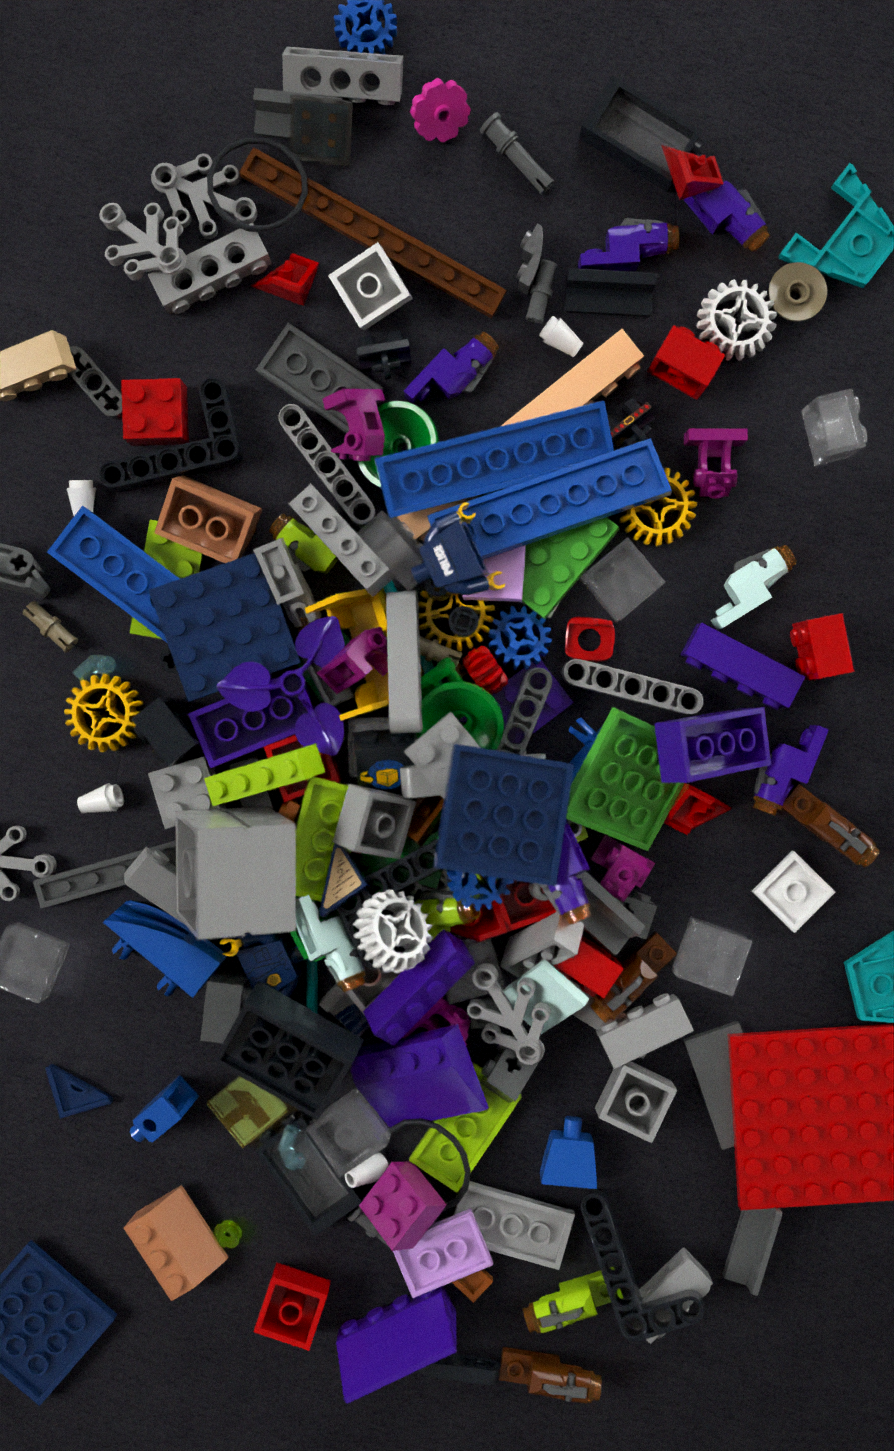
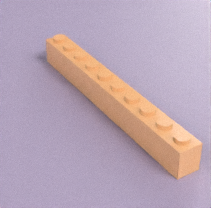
(579, 386)

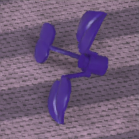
(249, 686)

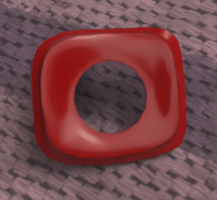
(602, 626)

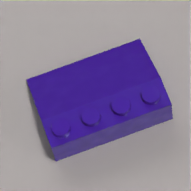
(419, 1077)
(395, 1341)

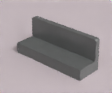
(274, 112)
(609, 920)
(752, 1247)

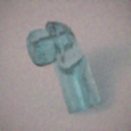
(95, 664)
(287, 1151)

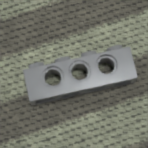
(356, 64)
(217, 255)
(341, 540)

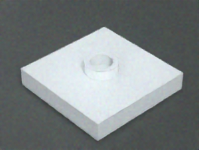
(793, 891)

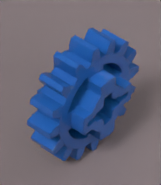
(367, 30)
(509, 633)
(475, 890)

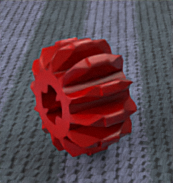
(485, 670)

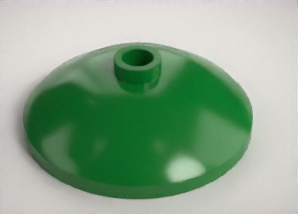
(402, 425)
(479, 707)

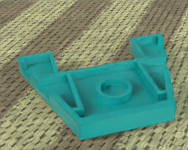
(858, 243)
(872, 980)

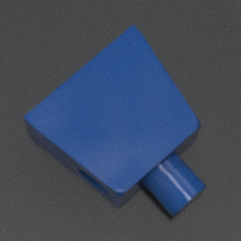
(163, 1111)
(569, 1157)

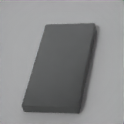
(311, 373)
(710, 1063)

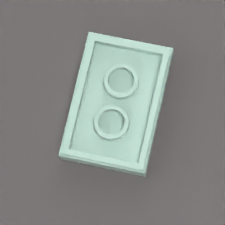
(551, 989)

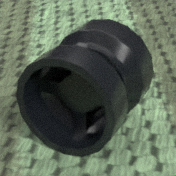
(461, 625)

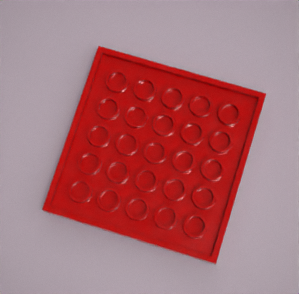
(813, 1116)

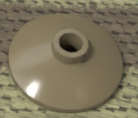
(806, 282)

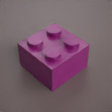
(402, 1205)

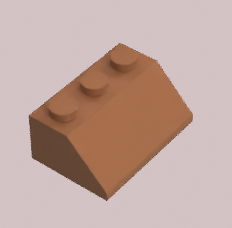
(207, 519)
(175, 1242)

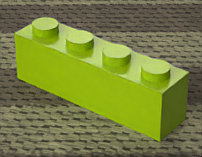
(264, 775)

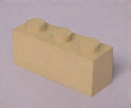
(33, 363)

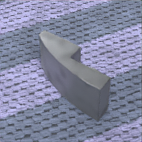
(531, 253)

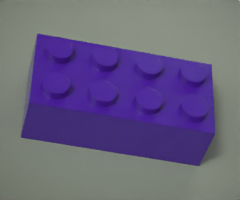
(233, 733)
(712, 744)

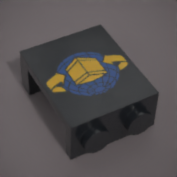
(380, 759)

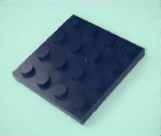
(221, 622)
(503, 815)
(45, 1322)

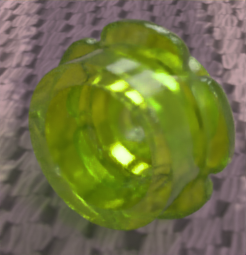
(231, 1227)

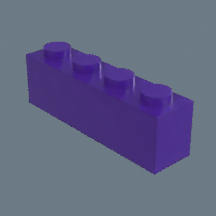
(743, 666)
(418, 988)

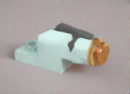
(749, 582)
(329, 940)

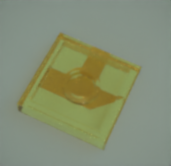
(246, 1109)

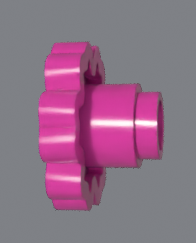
(440, 110)

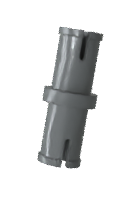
(541, 291)

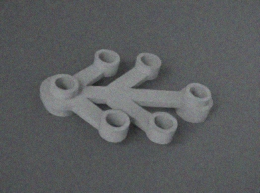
(199, 194)
(167, 259)
(20, 863)
(509, 1017)

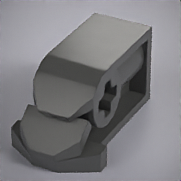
(28, 579)

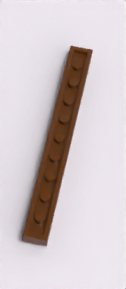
(368, 230)

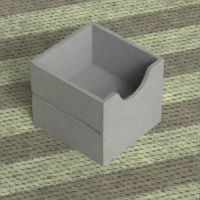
(235, 871)

